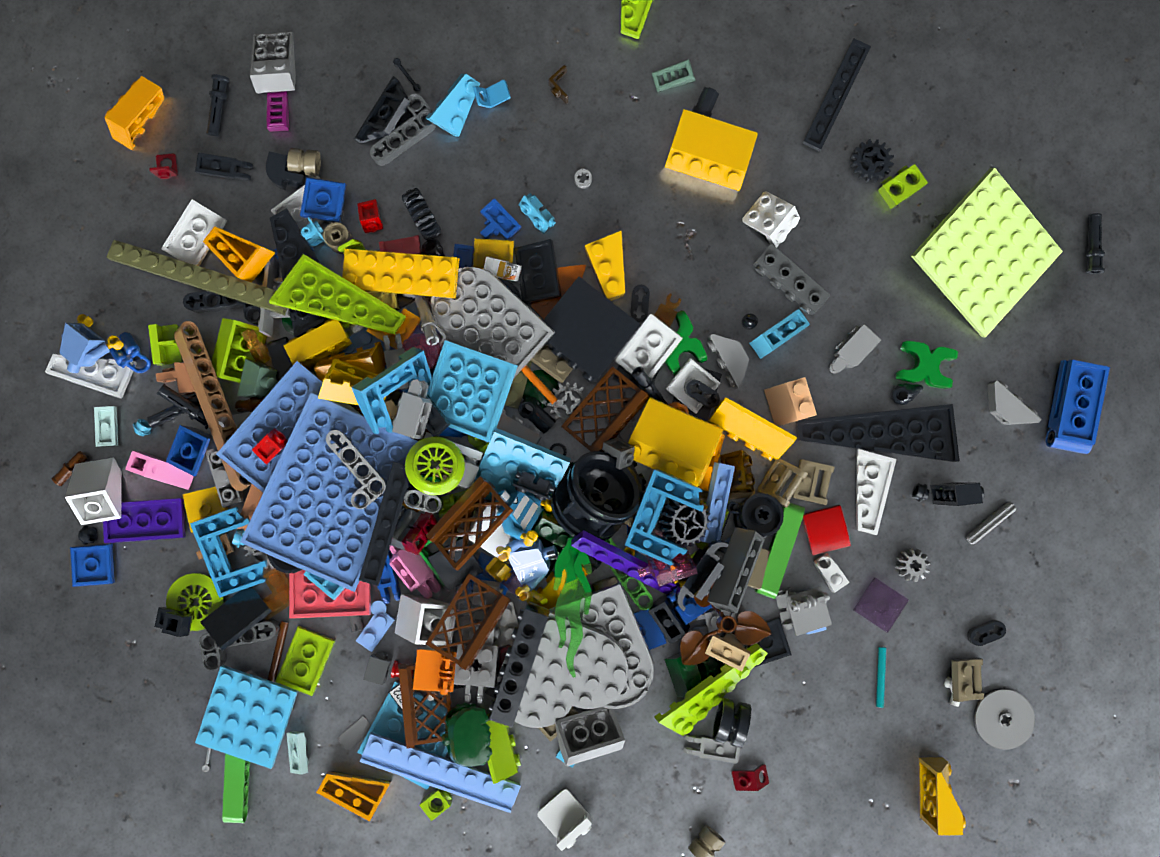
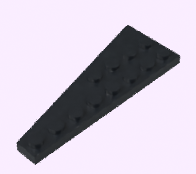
(908, 432)

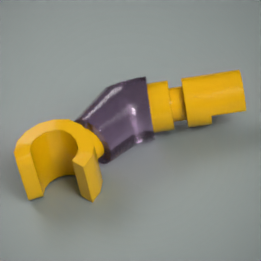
(501, 572)

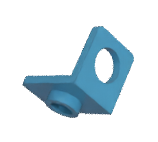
(492, 95)

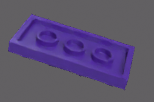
(147, 521)

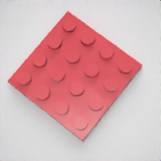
(310, 601)

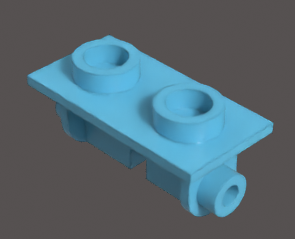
(530, 206)
(313, 233)

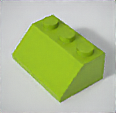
(232, 349)
(503, 760)

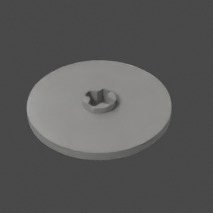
(1019, 721)

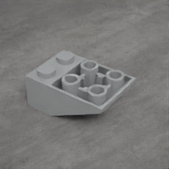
(273, 62)

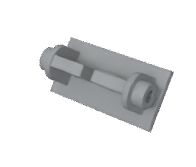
(781, 601)

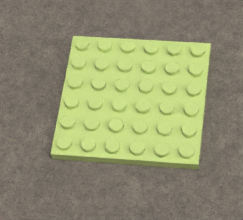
(987, 252)

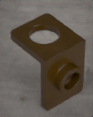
(555, 89)

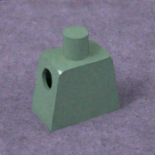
(257, 379)

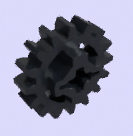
(879, 160)

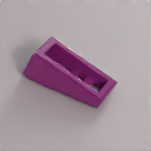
(277, 126)

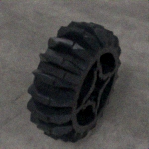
(421, 214)
(683, 532)

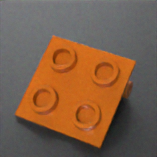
(434, 672)

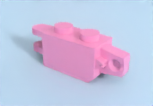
(414, 572)

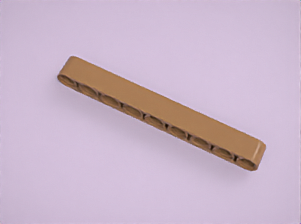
(206, 397)

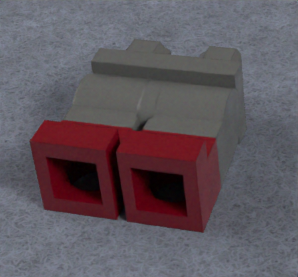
(412, 528)

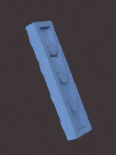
(718, 500)

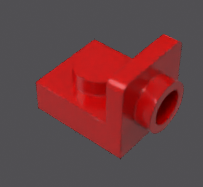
(369, 216)
(270, 445)

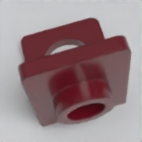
(166, 171)
(749, 779)

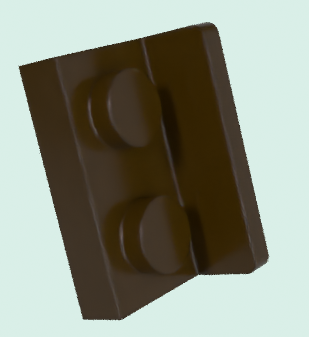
(742, 476)

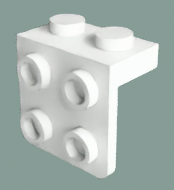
(772, 217)
(565, 818)

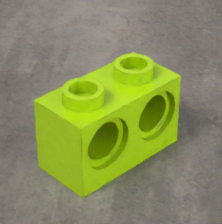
(904, 188)

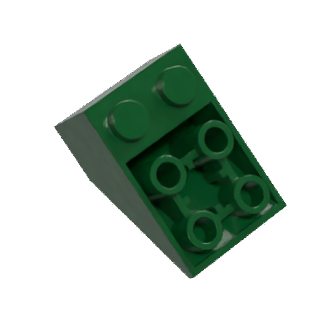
(550, 533)
(688, 676)

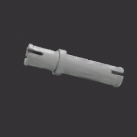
(428, 324)

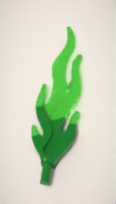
(570, 597)

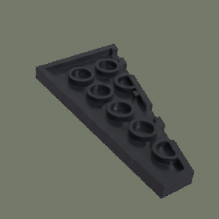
(290, 248)

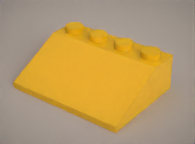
(711, 150)
(751, 429)
(674, 441)

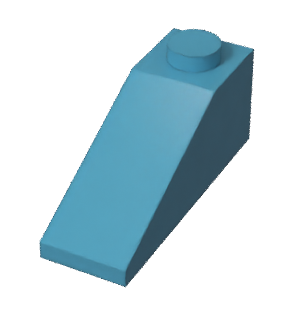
(779, 333)

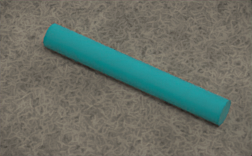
(881, 677)

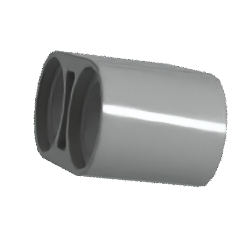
(423, 503)

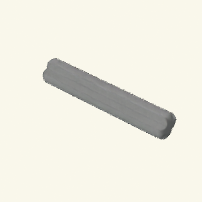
(990, 523)

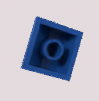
(188, 449)

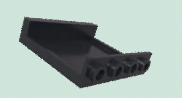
(588, 330)

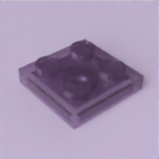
(881, 605)

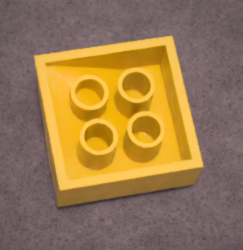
(937, 802)

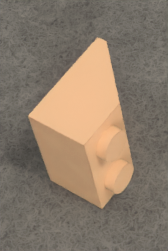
(790, 402)

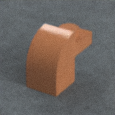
(178, 374)

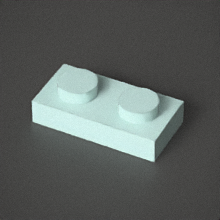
(106, 426)
(297, 752)

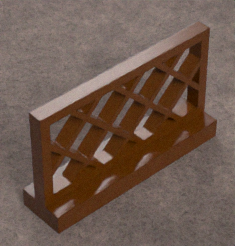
(620, 419)
(461, 513)
(483, 631)
(409, 709)

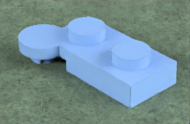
(376, 627)

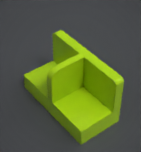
(163, 344)

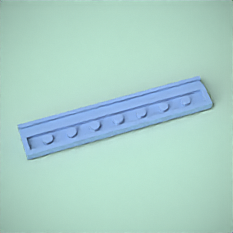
(439, 772)

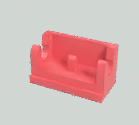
(407, 245)

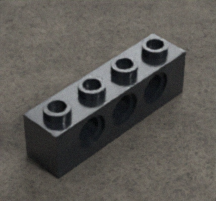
(957, 493)

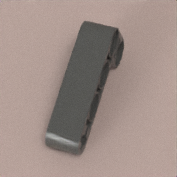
(400, 133)
(208, 650)

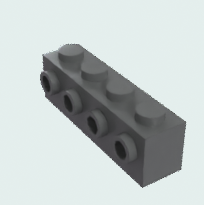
(791, 279)
(739, 565)

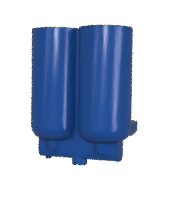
(128, 352)

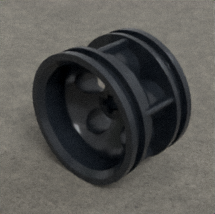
(585, 508)

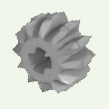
(909, 558)

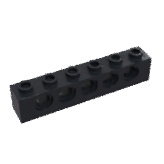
(503, 712)

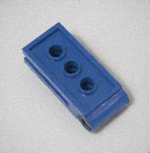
(1077, 406)

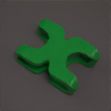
(687, 344)
(926, 364)

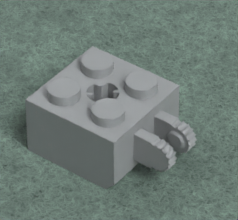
(486, 675)

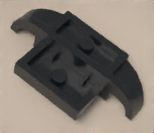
(707, 572)

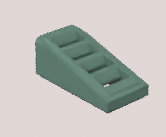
(676, 67)

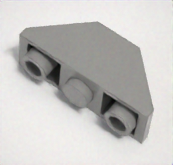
(730, 357)
(1008, 406)
(227, 494)

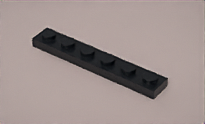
(836, 94)
(385, 525)

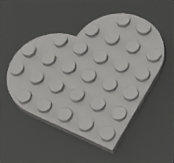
(490, 319)
(613, 615)
(551, 689)

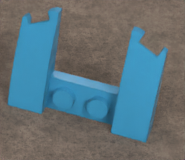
(370, 392)
(641, 534)
(207, 536)

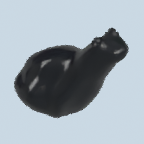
(433, 248)
(906, 392)

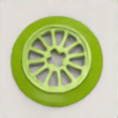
(433, 487)
(176, 592)

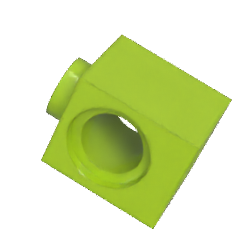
(433, 810)

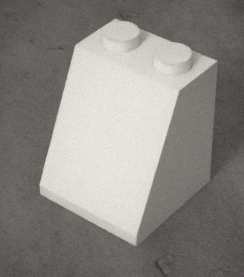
(95, 491)
(498, 537)
(420, 616)

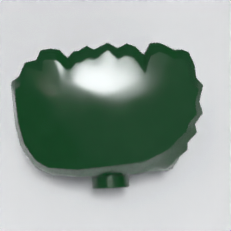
(467, 735)

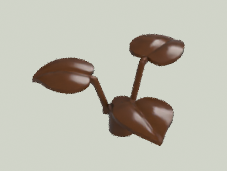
(748, 631)

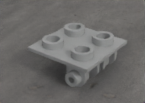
(809, 610)

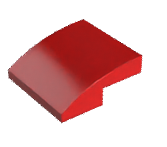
(826, 530)

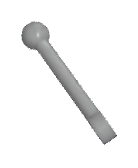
(206, 767)

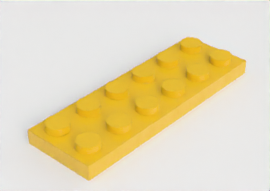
(401, 273)

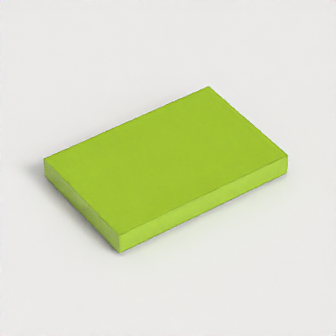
(305, 660)

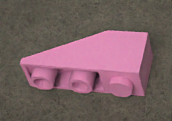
(158, 469)

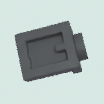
(621, 450)

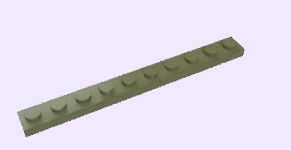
(193, 275)

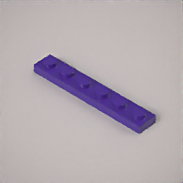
(617, 559)

